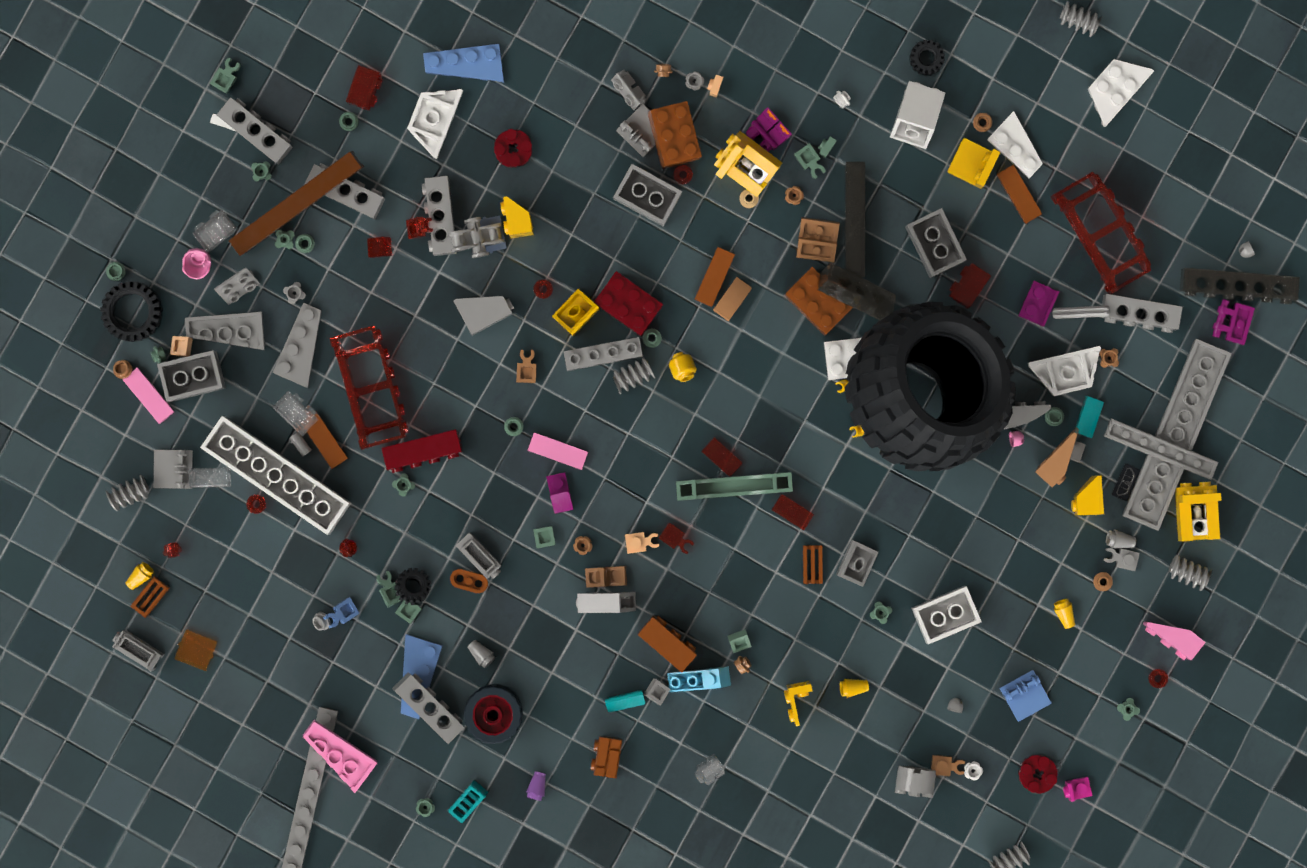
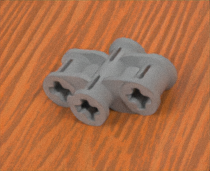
(476, 237)

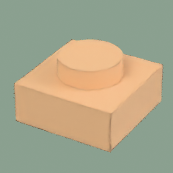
(714, 85)
(181, 346)

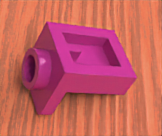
(1077, 789)

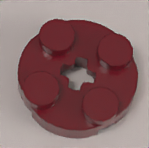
(502, 150)
(1028, 768)

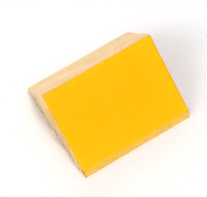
(575, 312)

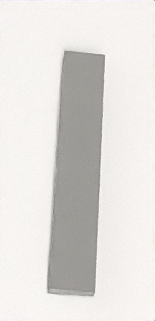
(1160, 449)

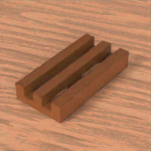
(820, 564)
(140, 609)

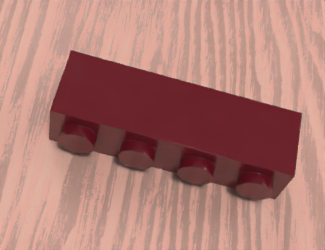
(421, 450)

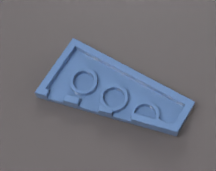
(471, 62)

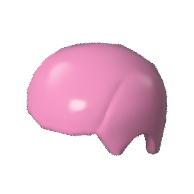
(196, 263)

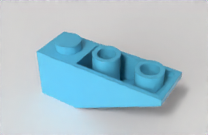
(699, 679)

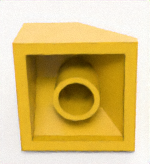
(1089, 498)

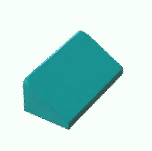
(1089, 416)
(625, 701)

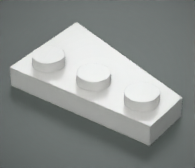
(1015, 145)

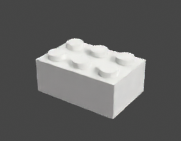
(946, 614)

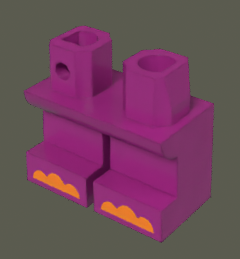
(762, 125)

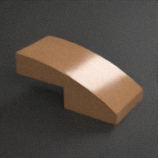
(732, 299)
(606, 576)

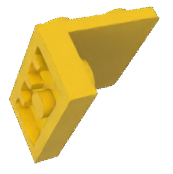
(973, 163)
(801, 690)

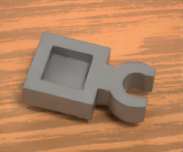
(1125, 558)

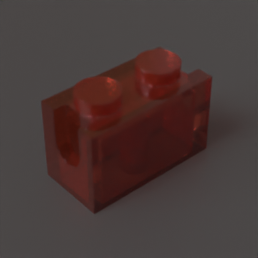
(364, 88)
(969, 285)

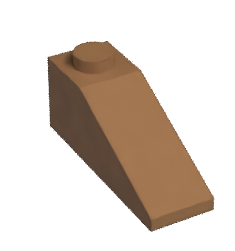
(1056, 464)

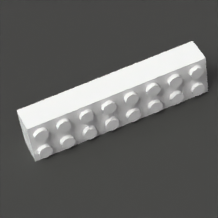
(275, 475)

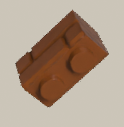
(607, 756)

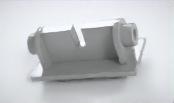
(633, 97)

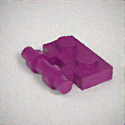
(1239, 323)

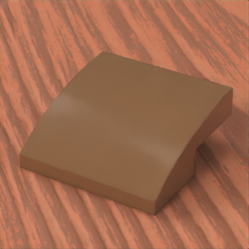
(817, 239)

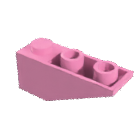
(1180, 639)

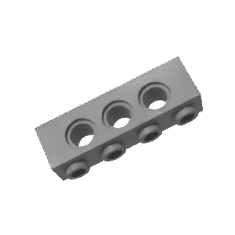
(229, 114)
(440, 185)
(370, 207)
(1171, 313)
(603, 354)
(446, 731)

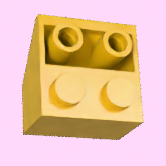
(518, 219)

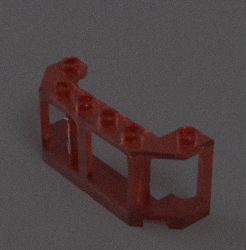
(1089, 240)
(354, 393)

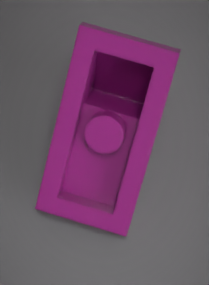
(559, 493)

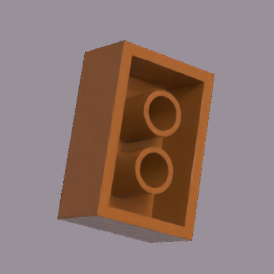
(674, 134)
(815, 305)
(668, 643)

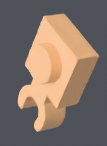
(637, 542)

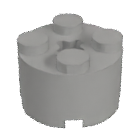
(915, 781)

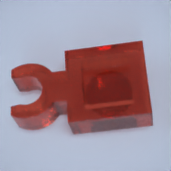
(417, 227)
(673, 536)

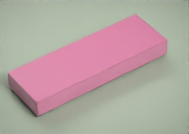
(148, 396)
(557, 451)

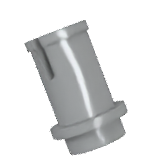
(300, 444)

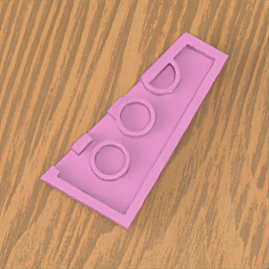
(346, 759)

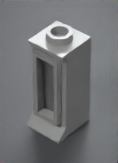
(479, 556)
(137, 649)

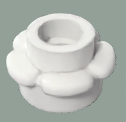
(842, 99)
(978, 770)

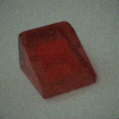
(379, 247)

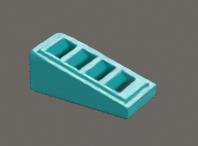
(479, 790)

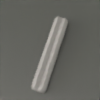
(1080, 312)

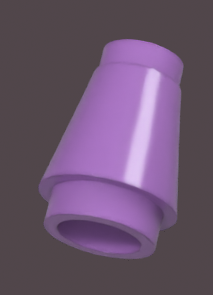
(536, 788)

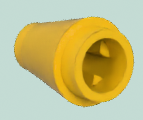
(140, 575)
(1064, 611)
(853, 687)

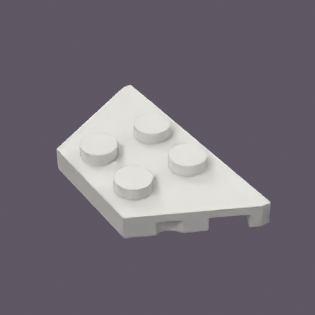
(1116, 87)
(433, 118)
(1067, 371)

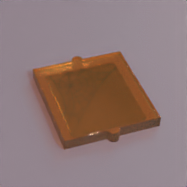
(195, 650)

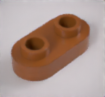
(469, 581)

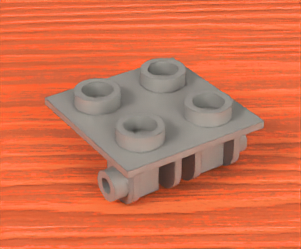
(638, 131)
(237, 286)
(172, 468)

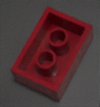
(628, 304)

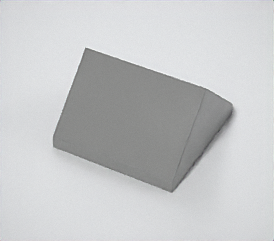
(857, 563)

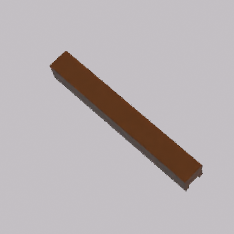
(296, 203)

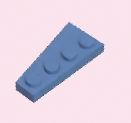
(419, 659)

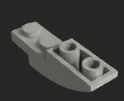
(1023, 414)

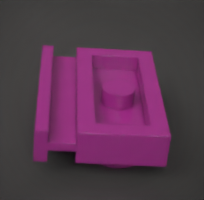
(1038, 303)

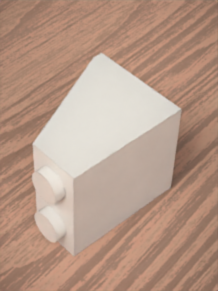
(917, 114)

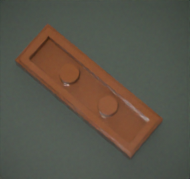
(1019, 194)
(714, 277)
(326, 443)

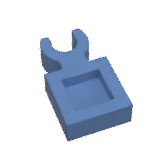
(343, 611)

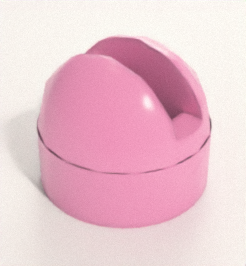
(1016, 438)

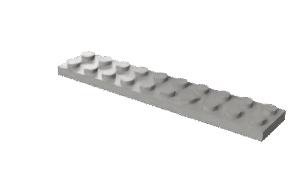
(1179, 426)

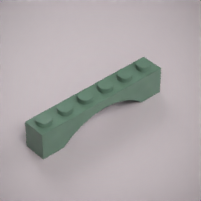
(734, 486)

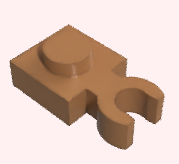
(526, 371)
(943, 765)

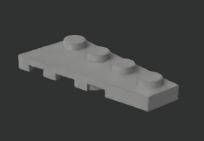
(231, 329)
(299, 349)

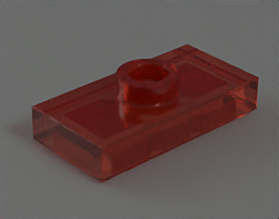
(721, 457)
(792, 512)

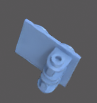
(1025, 695)

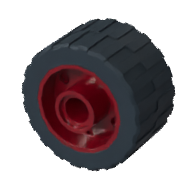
(493, 729)

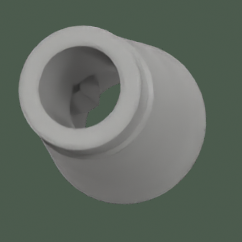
(1118, 539)
(481, 654)

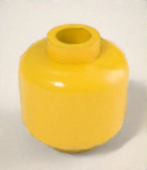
(682, 367)

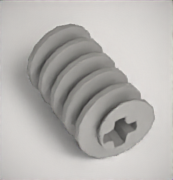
(1080, 19)
(632, 375)
(128, 493)
(1189, 572)
(1012, 859)

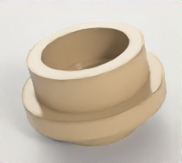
(744, 203)

